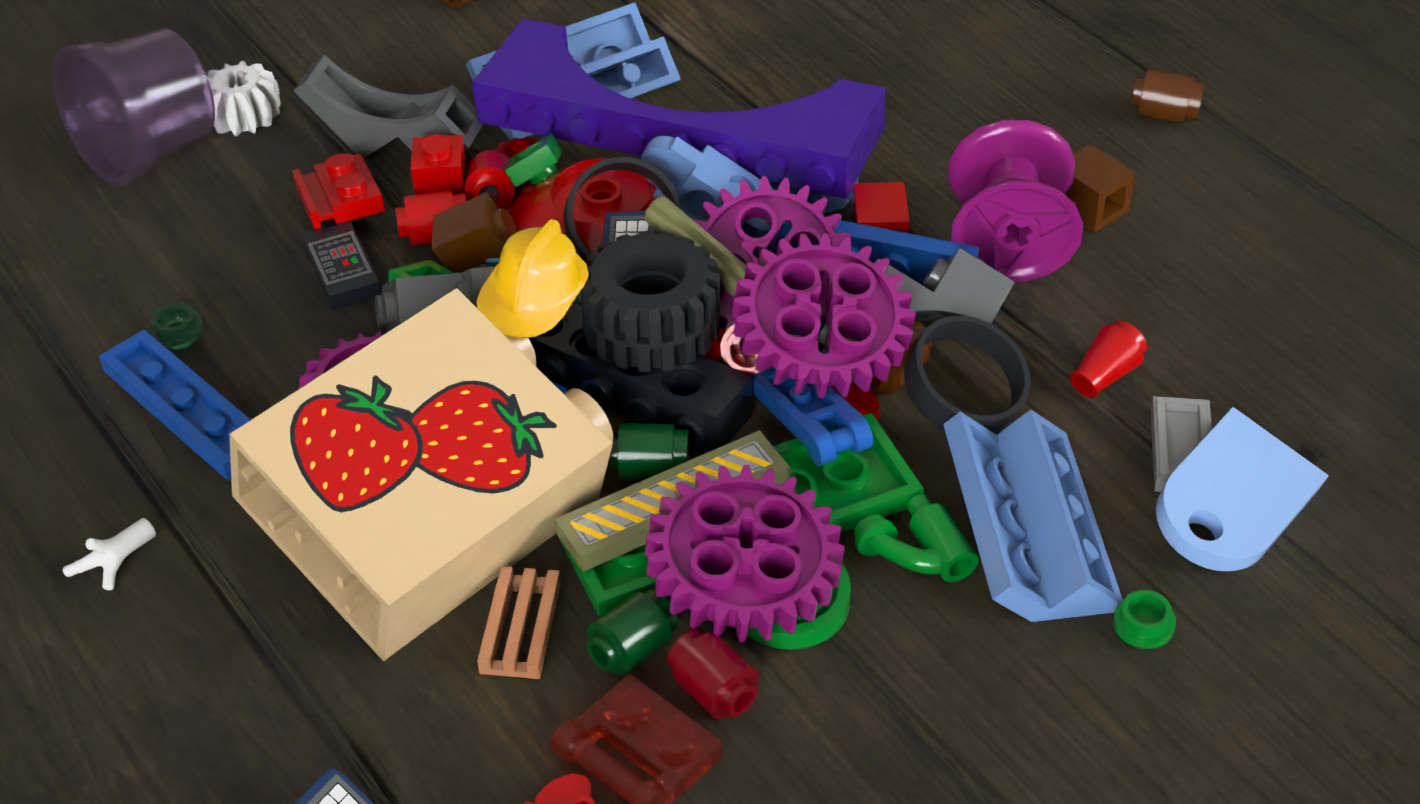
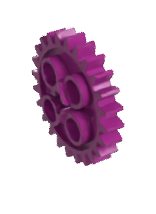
(776, 209)
(874, 317)
(756, 535)

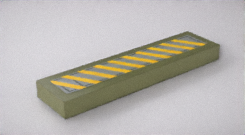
(623, 518)

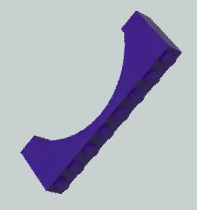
(810, 140)

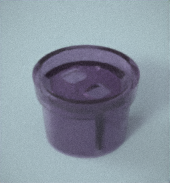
(132, 101)

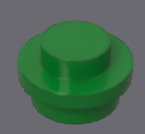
(1144, 619)

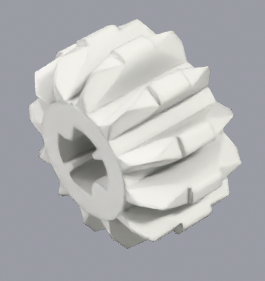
(244, 97)

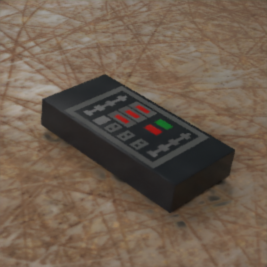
(341, 265)

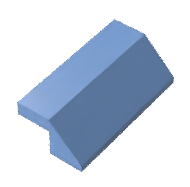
(614, 53)
(1032, 519)

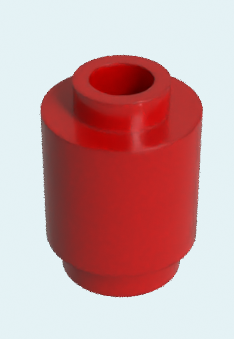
(488, 175)
(418, 215)

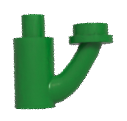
(943, 544)

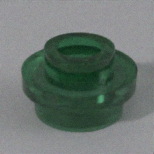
(176, 325)

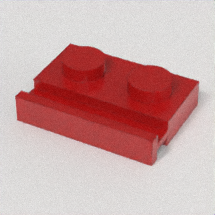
(339, 190)

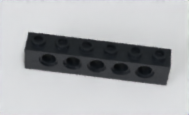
(695, 397)

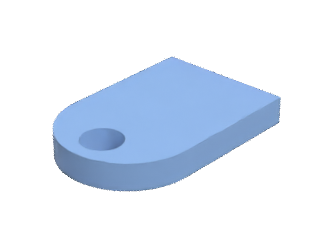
(1238, 487)

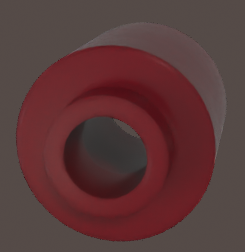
(713, 673)

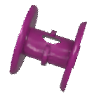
(1015, 199)

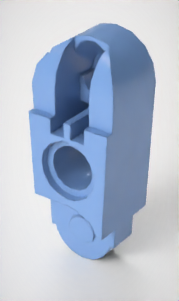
(700, 177)

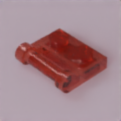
(647, 733)

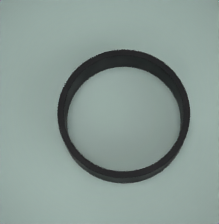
(616, 163)
(989, 339)

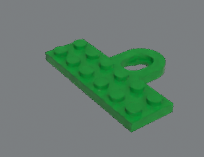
(851, 485)

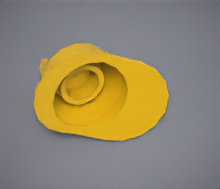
(533, 282)

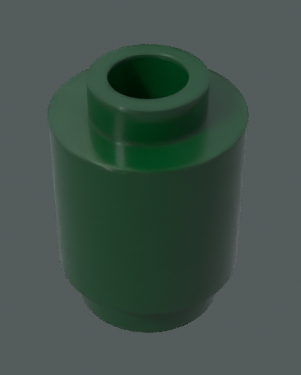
(647, 450)
(631, 632)

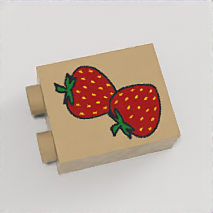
(419, 469)

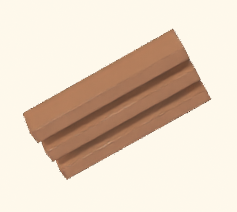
(525, 586)

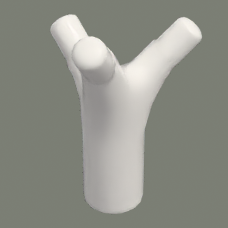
(112, 551)

